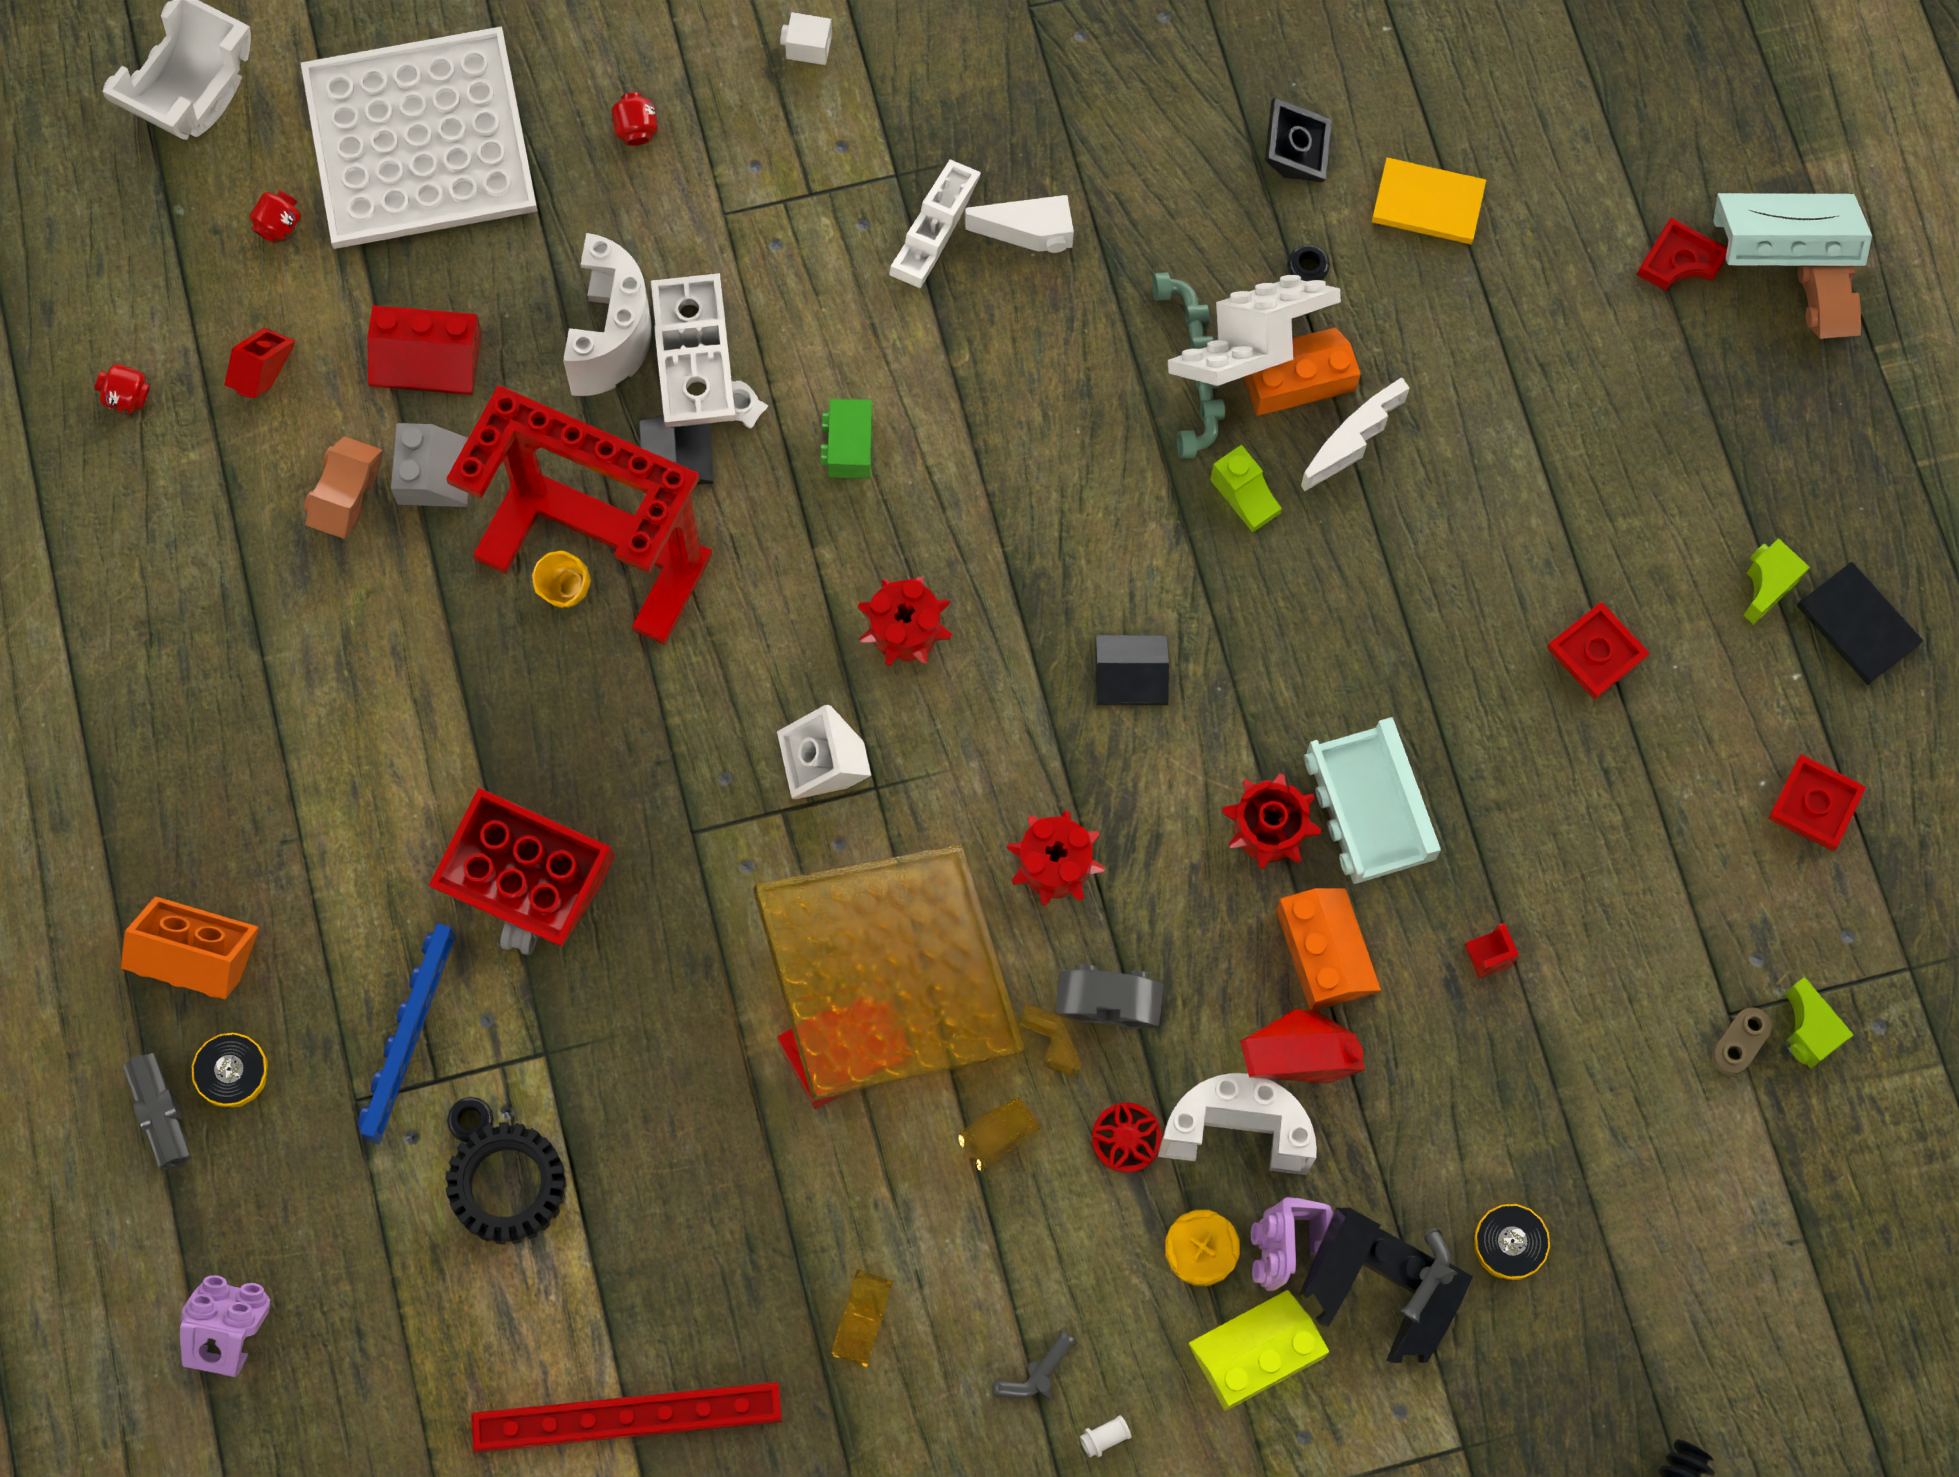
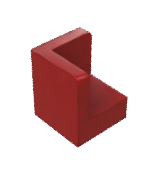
(1492, 951)

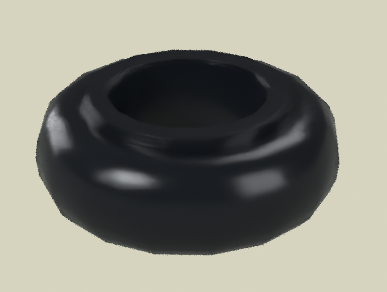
(1309, 252)
(461, 1107)

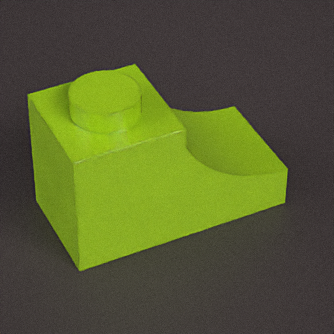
(1244, 488)
(1773, 575)
(1817, 1026)

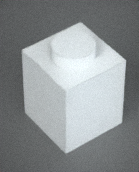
(807, 38)

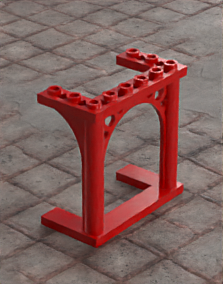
(657, 536)

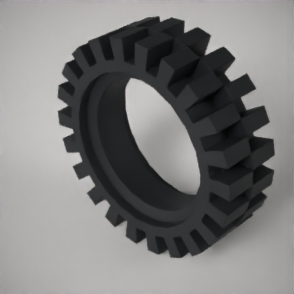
(483, 1145)

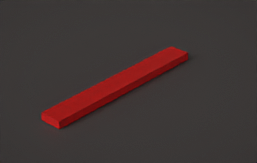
(626, 1417)

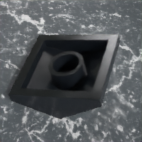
(1297, 142)
(683, 445)
(1132, 670)

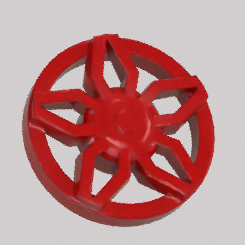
(1126, 1137)

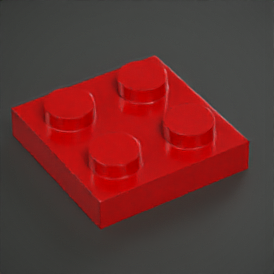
(1598, 650)
(1817, 802)

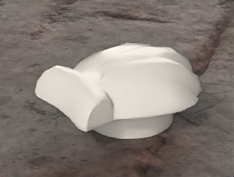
(746, 404)

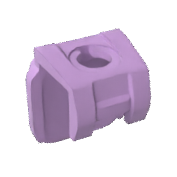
(1277, 1238)
(222, 1315)

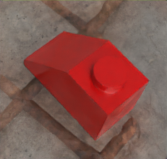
(257, 362)

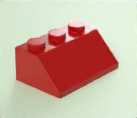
(423, 350)

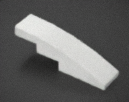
(935, 223)
(1348, 441)

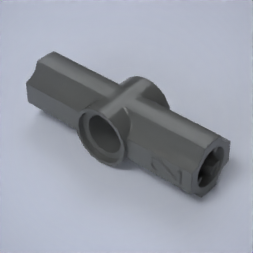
(157, 1111)

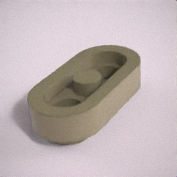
(1743, 1040)

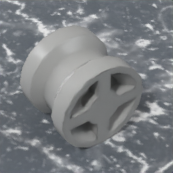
(517, 938)

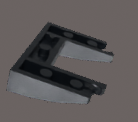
(1359, 1241)

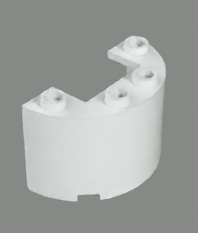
(188, 73)
(605, 358)
(1246, 1105)

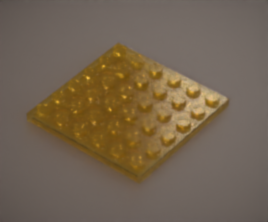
(887, 971)

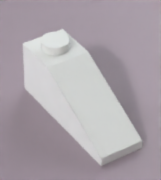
(1032, 223)

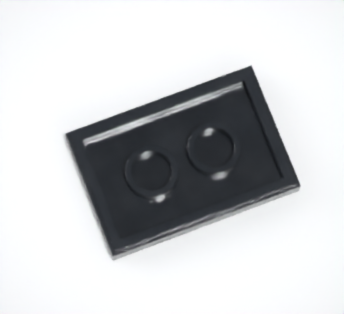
(1859, 623)

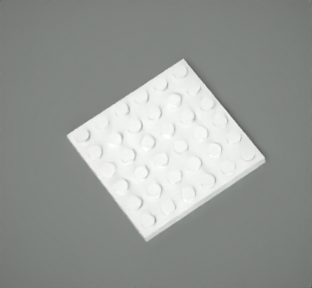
(418, 137)

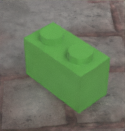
(848, 438)

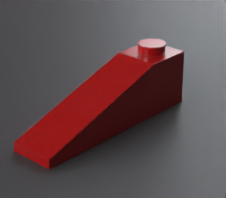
(1303, 1049)

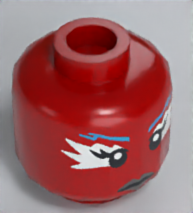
(634, 119)
(274, 216)
(122, 388)

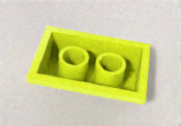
(1258, 1349)

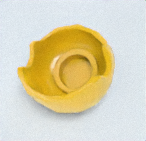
(561, 579)

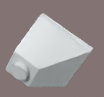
(822, 754)

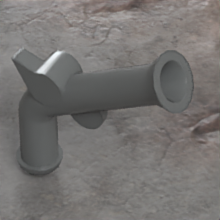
(1431, 1275)
(1039, 1372)

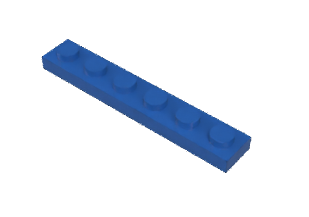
(401, 1047)

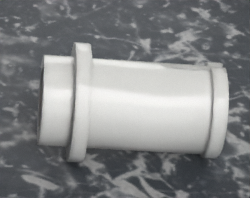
(1105, 1436)

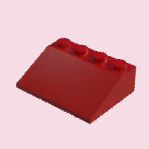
(522, 867)

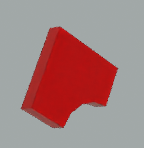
(1681, 254)

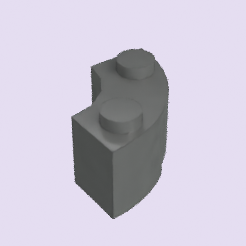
(1109, 997)

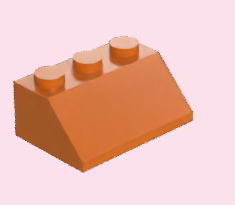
(1319, 370)
(188, 947)
(1327, 947)

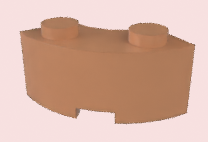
(1832, 305)
(338, 497)

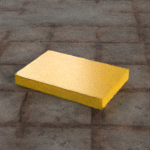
(1429, 201)

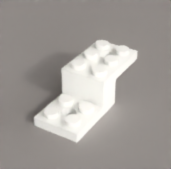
(1254, 330)
(692, 350)

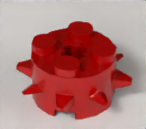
(900, 639)
(1279, 802)
(1073, 867)

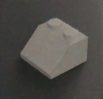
(422, 464)

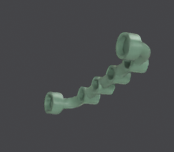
(1195, 318)

